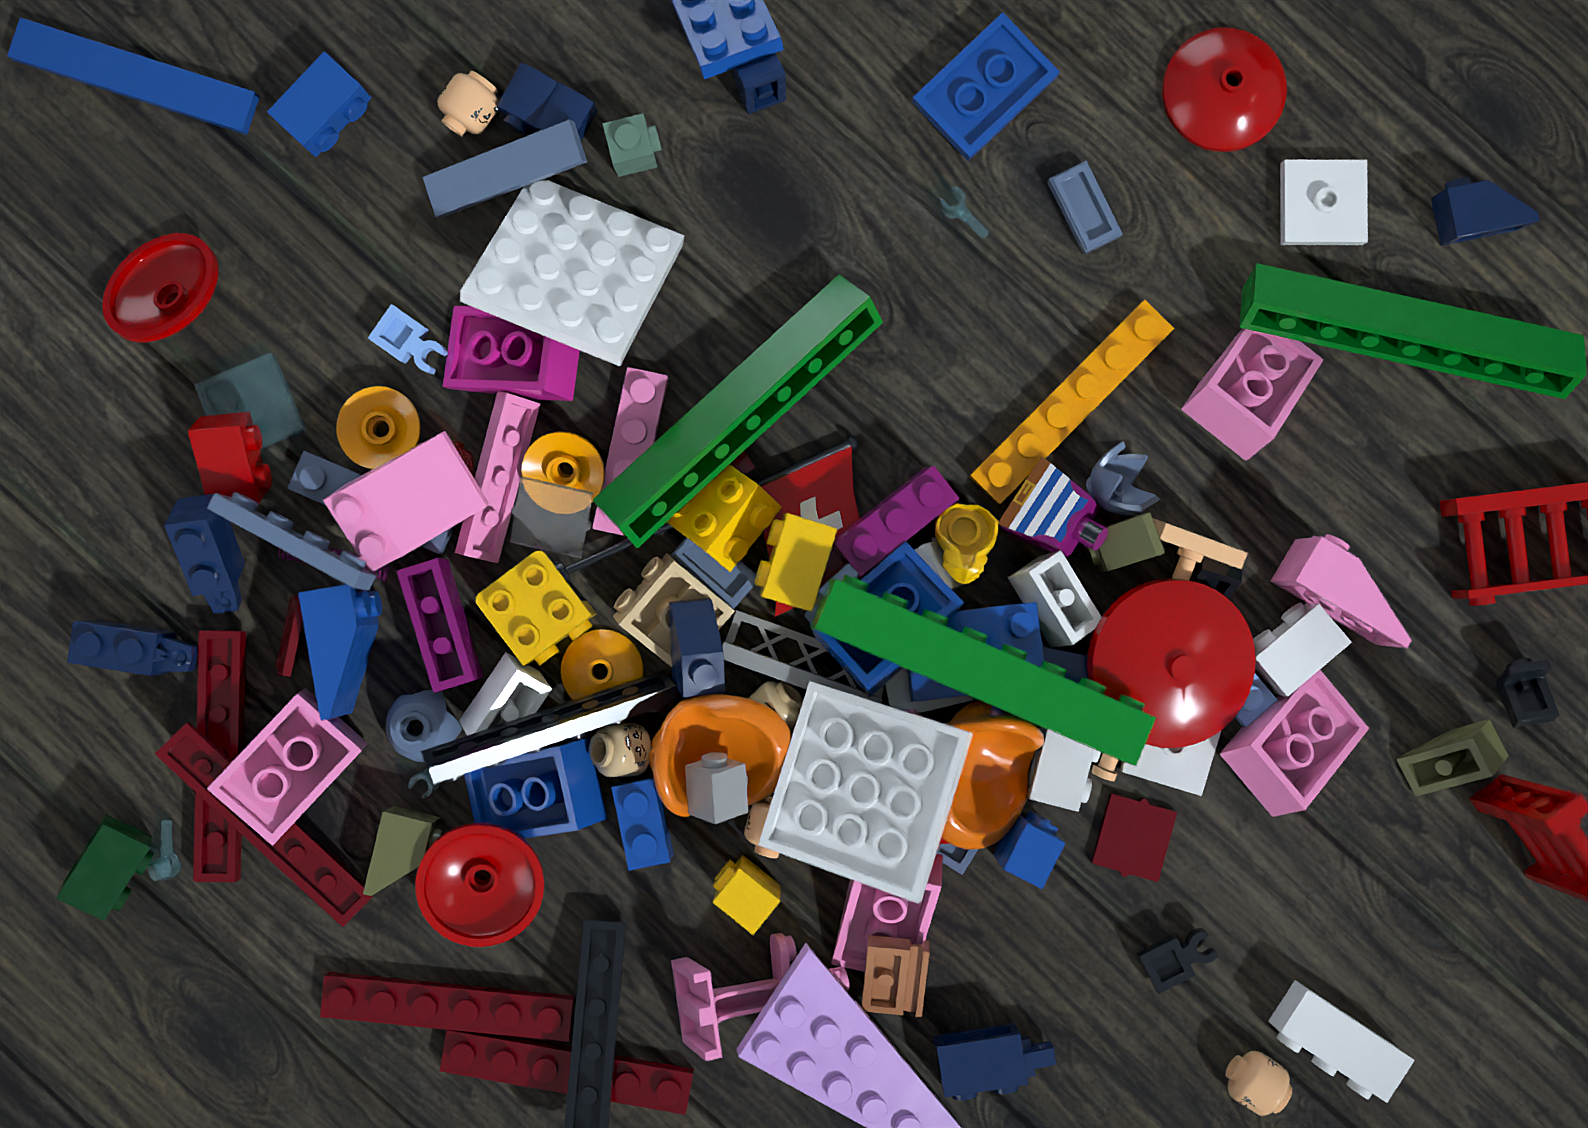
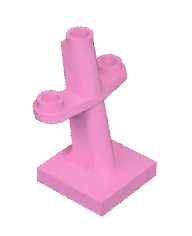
(704, 1007)

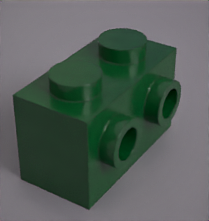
(105, 868)

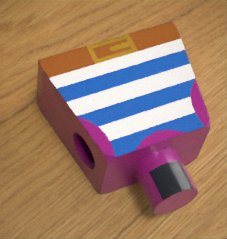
(1053, 512)

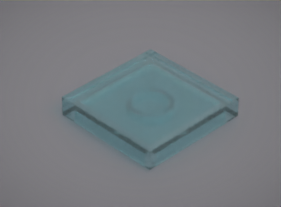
(258, 389)

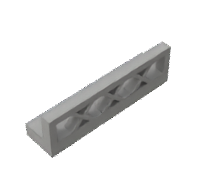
(780, 670)

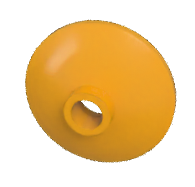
(363, 414)
(547, 452)
(596, 647)

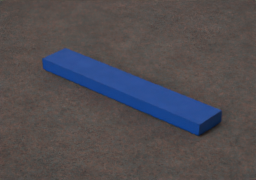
(133, 76)

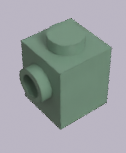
(632, 144)

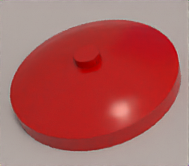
(1177, 653)

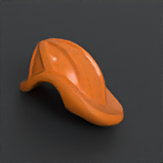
(718, 724)
(993, 775)

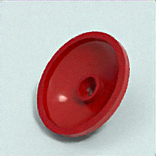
(1211, 110)
(160, 288)
(476, 909)

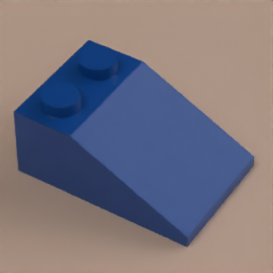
(909, 578)
(1006, 624)
(339, 637)
(539, 791)

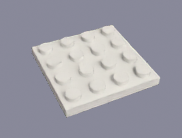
(573, 270)
(865, 791)

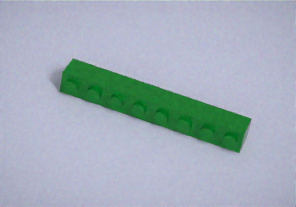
(1412, 331)
(738, 410)
(982, 671)

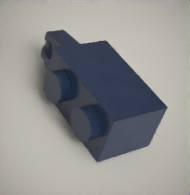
(206, 552)
(129, 648)
(988, 1060)

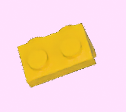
(726, 516)
(534, 609)

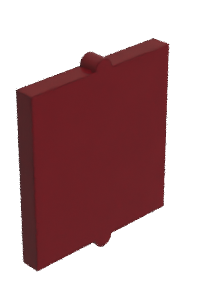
(289, 637)
(1134, 837)

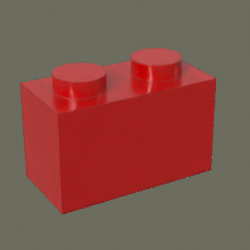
(230, 455)

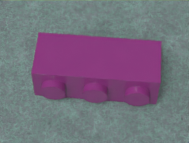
(894, 520)
(440, 624)

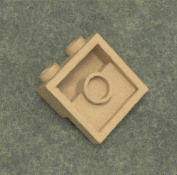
(646, 610)

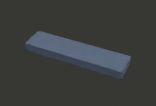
(505, 169)

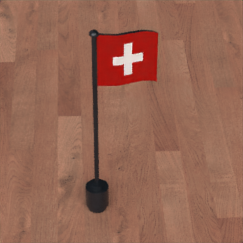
(811, 489)

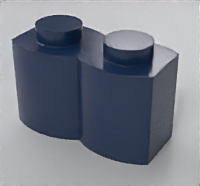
(540, 102)

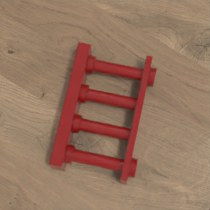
(1512, 508)
(1548, 827)

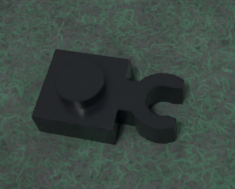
(1169, 961)

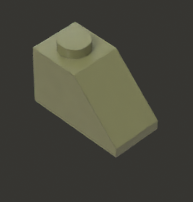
(1127, 543)
(1454, 758)
(400, 846)

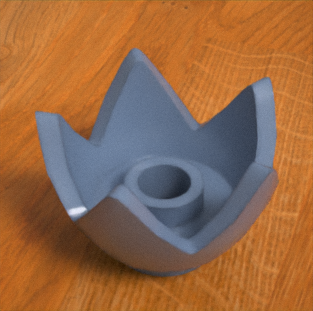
(1113, 480)
(431, 711)

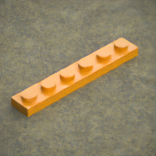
(1071, 402)

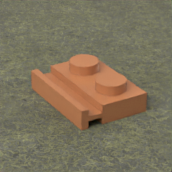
(895, 975)

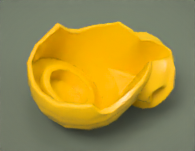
(966, 538)

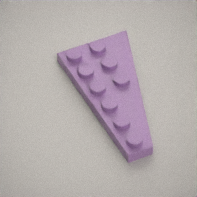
(836, 1054)

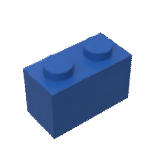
(320, 105)
(642, 822)
(1030, 849)

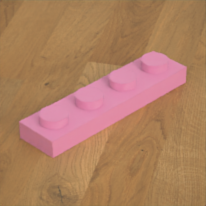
(634, 428)
(499, 476)

